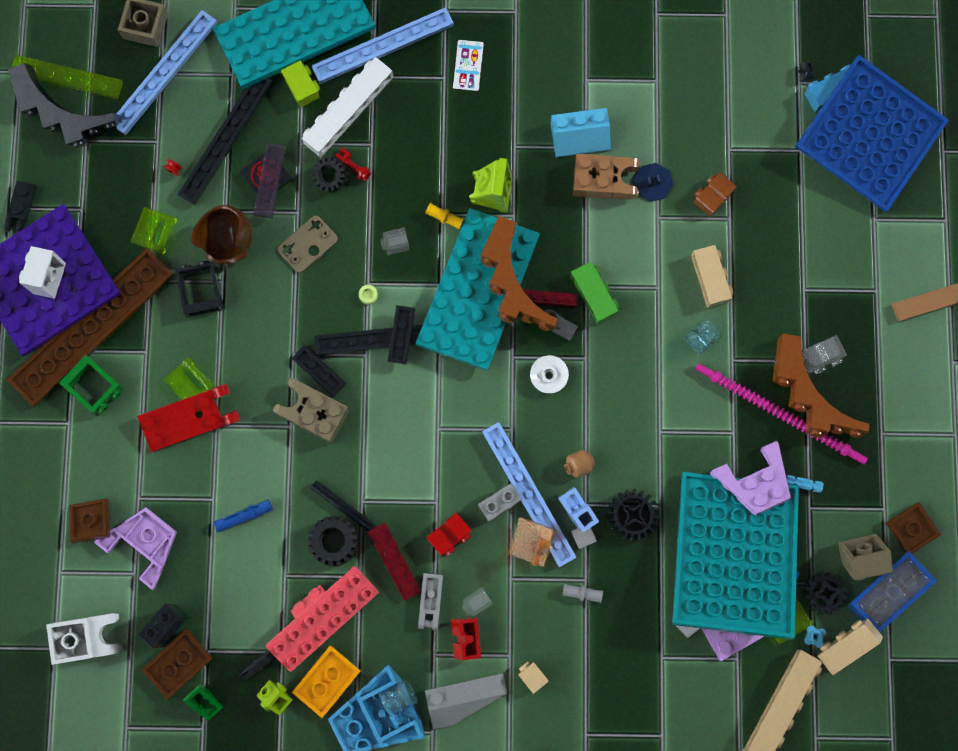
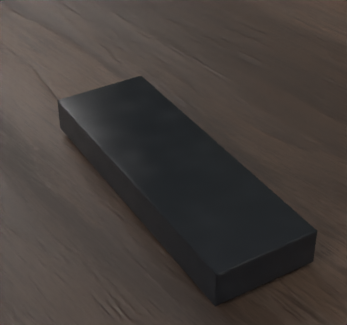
(401, 335)
(319, 371)

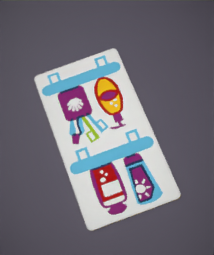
(468, 65)

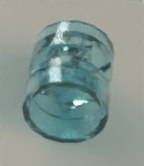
(702, 336)
(396, 699)

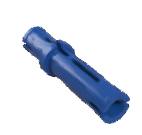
(237, 518)

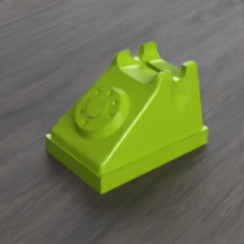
(493, 186)

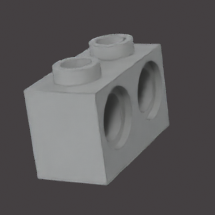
(499, 502)

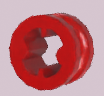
(172, 167)

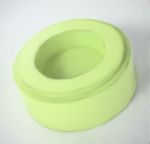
(368, 294)

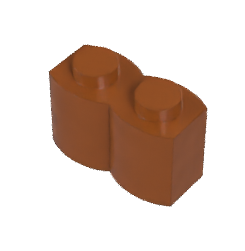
(714, 194)

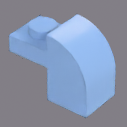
(577, 510)

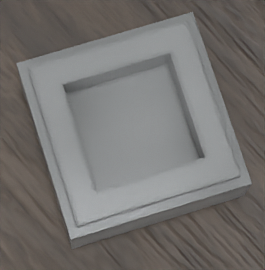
(583, 538)

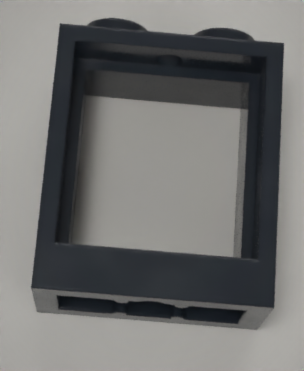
(203, 307)
(169, 620)

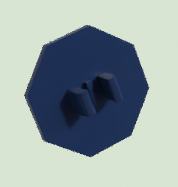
(653, 182)

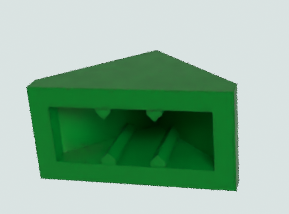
(203, 702)

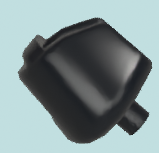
(806, 71)

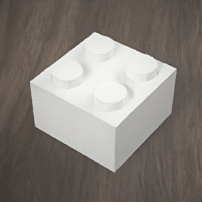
(42, 272)

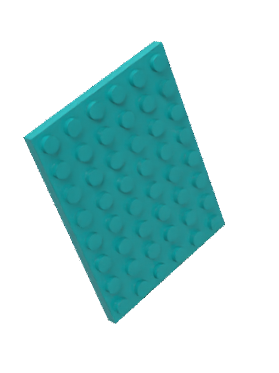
(732, 565)

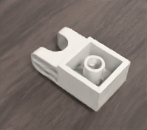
(87, 635)

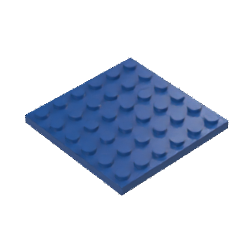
(871, 133)

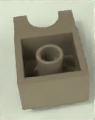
(309, 407)

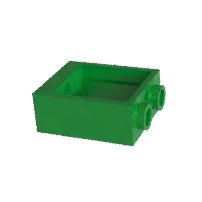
(78, 373)

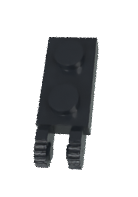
(20, 205)

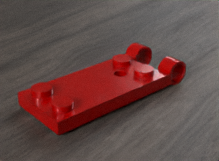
(178, 420)

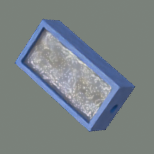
(892, 592)

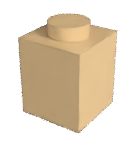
(532, 676)

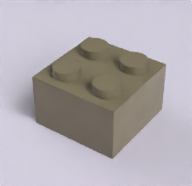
(143, 22)
(865, 557)

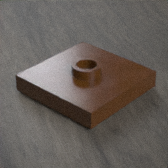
(89, 521)
(913, 528)

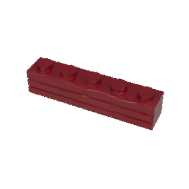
(552, 298)

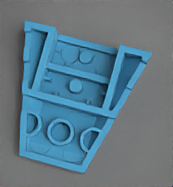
(366, 725)

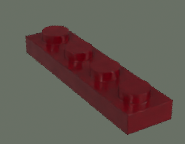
(394, 561)

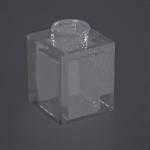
(395, 241)
(476, 602)

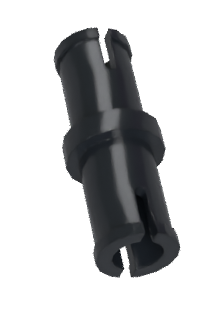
(257, 665)

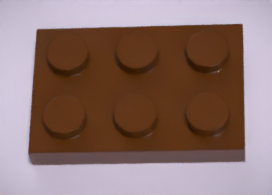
(177, 664)

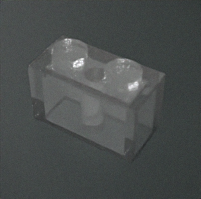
(823, 354)

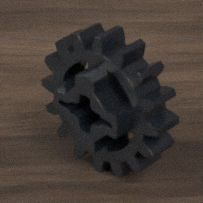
(823, 585)

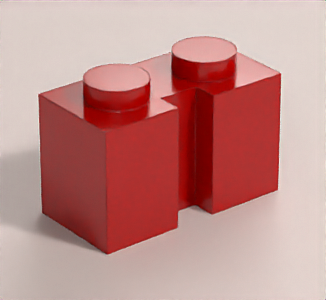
(449, 535)
(468, 638)

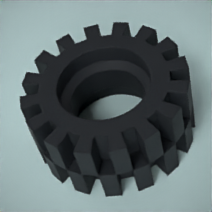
(319, 170)

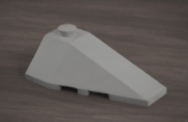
(459, 700)

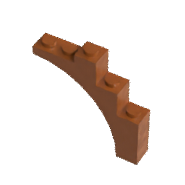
(516, 302)
(821, 416)

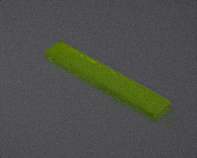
(72, 77)

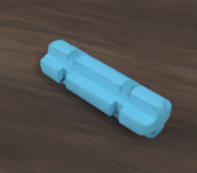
(805, 484)

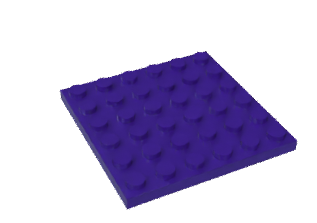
(82, 289)

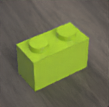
(300, 83)

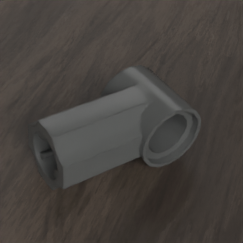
(563, 328)

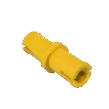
(444, 216)

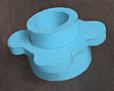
(811, 631)

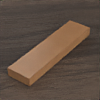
(926, 302)

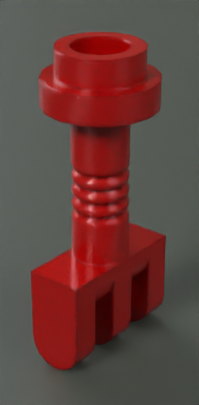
(363, 173)

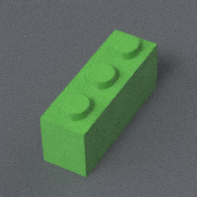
(594, 292)

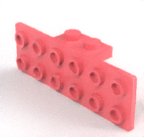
(320, 617)

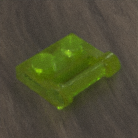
(147, 229)
(182, 384)

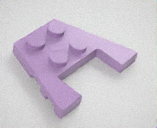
(761, 489)
(149, 537)

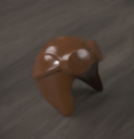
(223, 234)

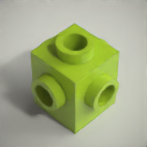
(274, 697)

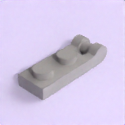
(430, 600)

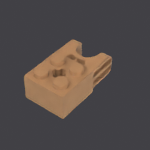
(608, 177)

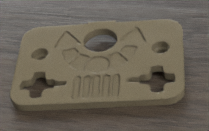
(303, 240)

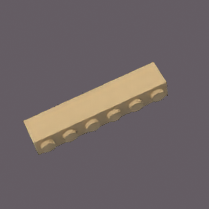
(785, 703)

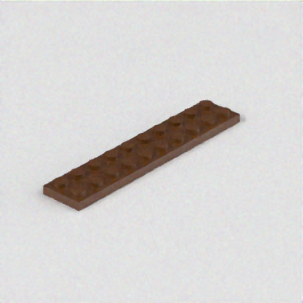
(61, 354)

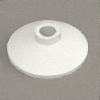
(551, 365)

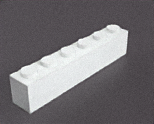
(347, 107)

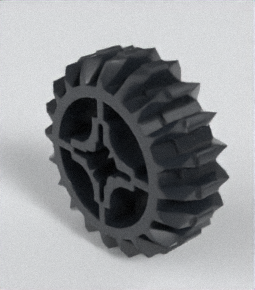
(639, 521)

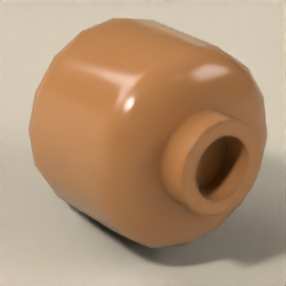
(579, 463)

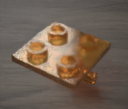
(532, 542)

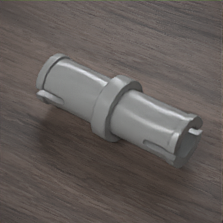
(582, 593)

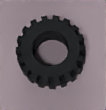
(318, 532)

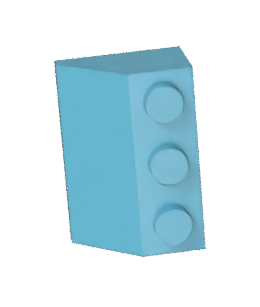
(581, 132)

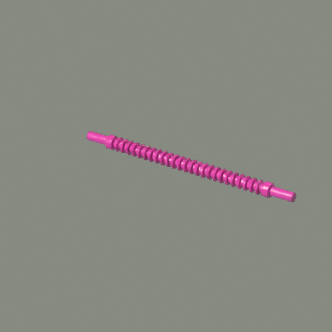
(844, 449)

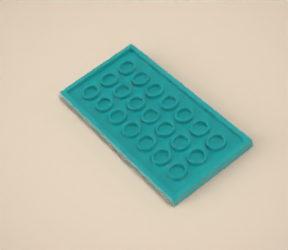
(287, 32)
(464, 310)

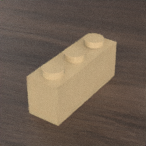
(712, 276)
(849, 645)

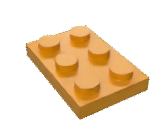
(326, 681)

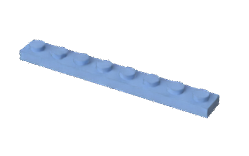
(382, 45)
(165, 71)
(527, 490)

